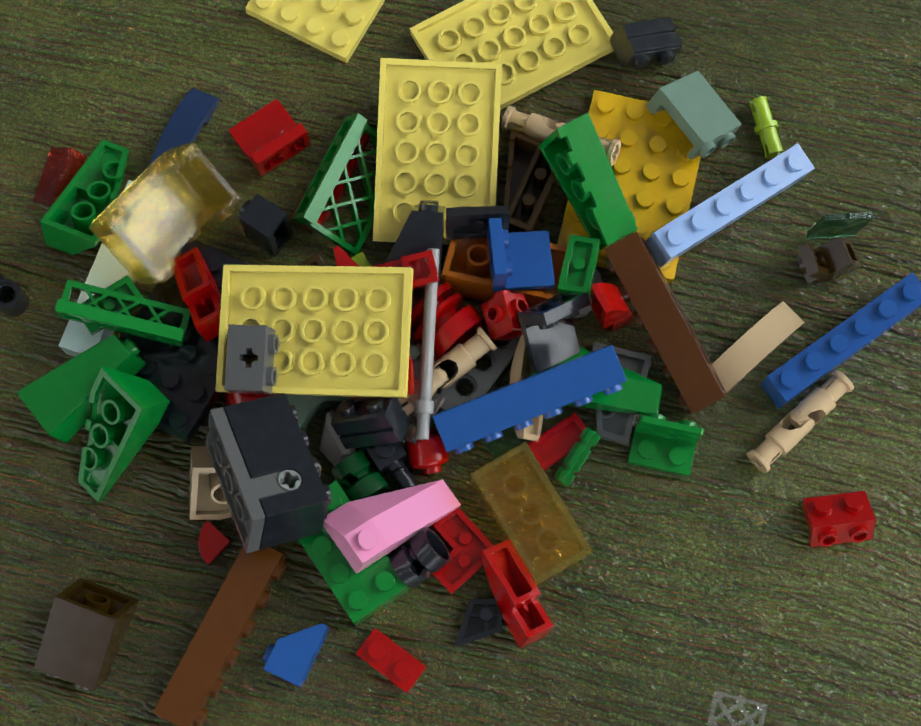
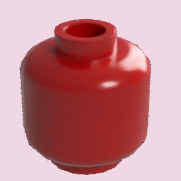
(427, 454)

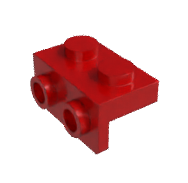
(839, 518)

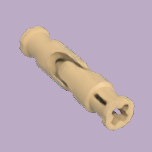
(540, 127)
(463, 355)
(803, 418)

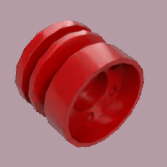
(451, 325)

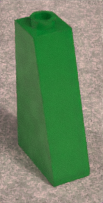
(62, 395)

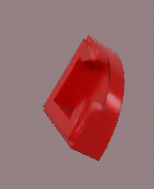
(211, 543)

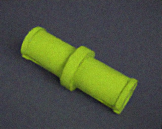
(766, 127)

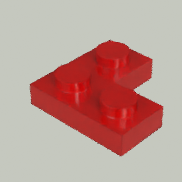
(467, 545)

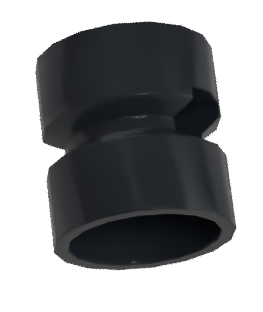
(416, 560)

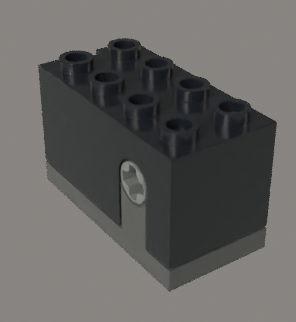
(267, 472)

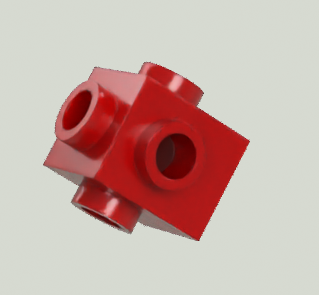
(502, 315)

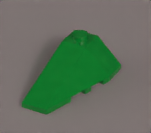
(84, 199)
(637, 396)
(121, 421)

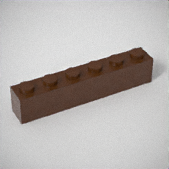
(665, 322)
(219, 636)

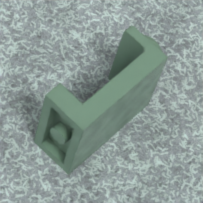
(697, 112)

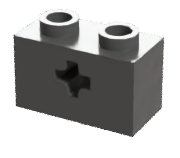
(243, 344)

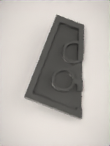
(618, 426)

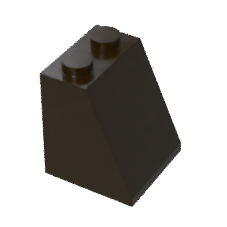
(85, 633)

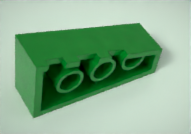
(588, 180)

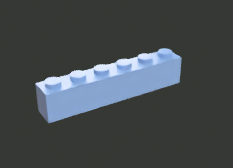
(729, 205)

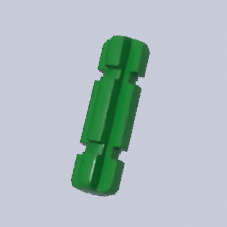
(577, 456)

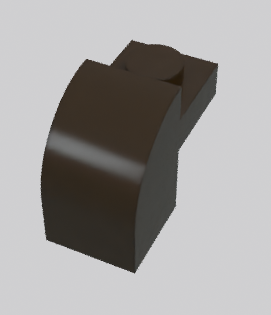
(827, 260)

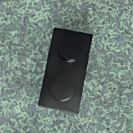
(473, 221)

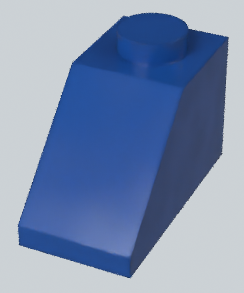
(295, 654)

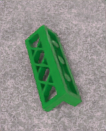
(149, 329)

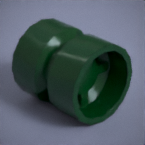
(359, 478)

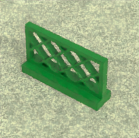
(326, 178)

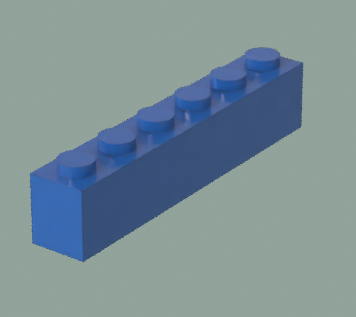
(843, 341)
(530, 398)

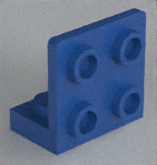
(519, 259)

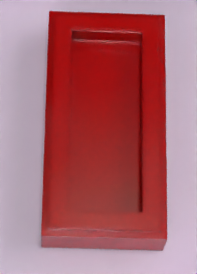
(557, 441)

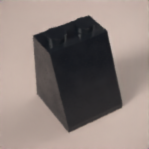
(421, 231)

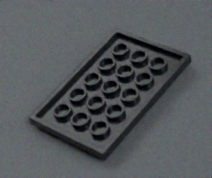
(187, 372)

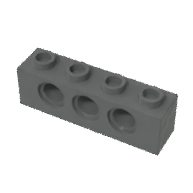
(480, 381)

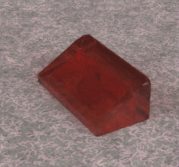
(58, 172)

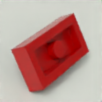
(391, 660)

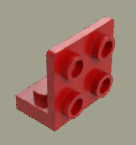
(270, 137)

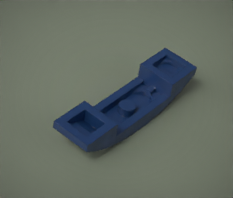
(186, 121)

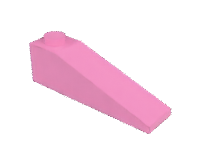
(383, 522)

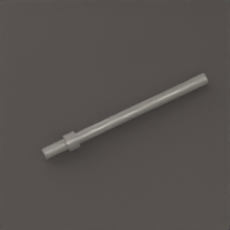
(424, 406)

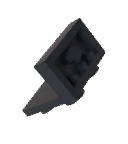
(550, 329)

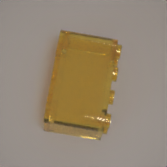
(164, 212)

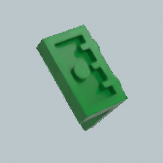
(664, 444)

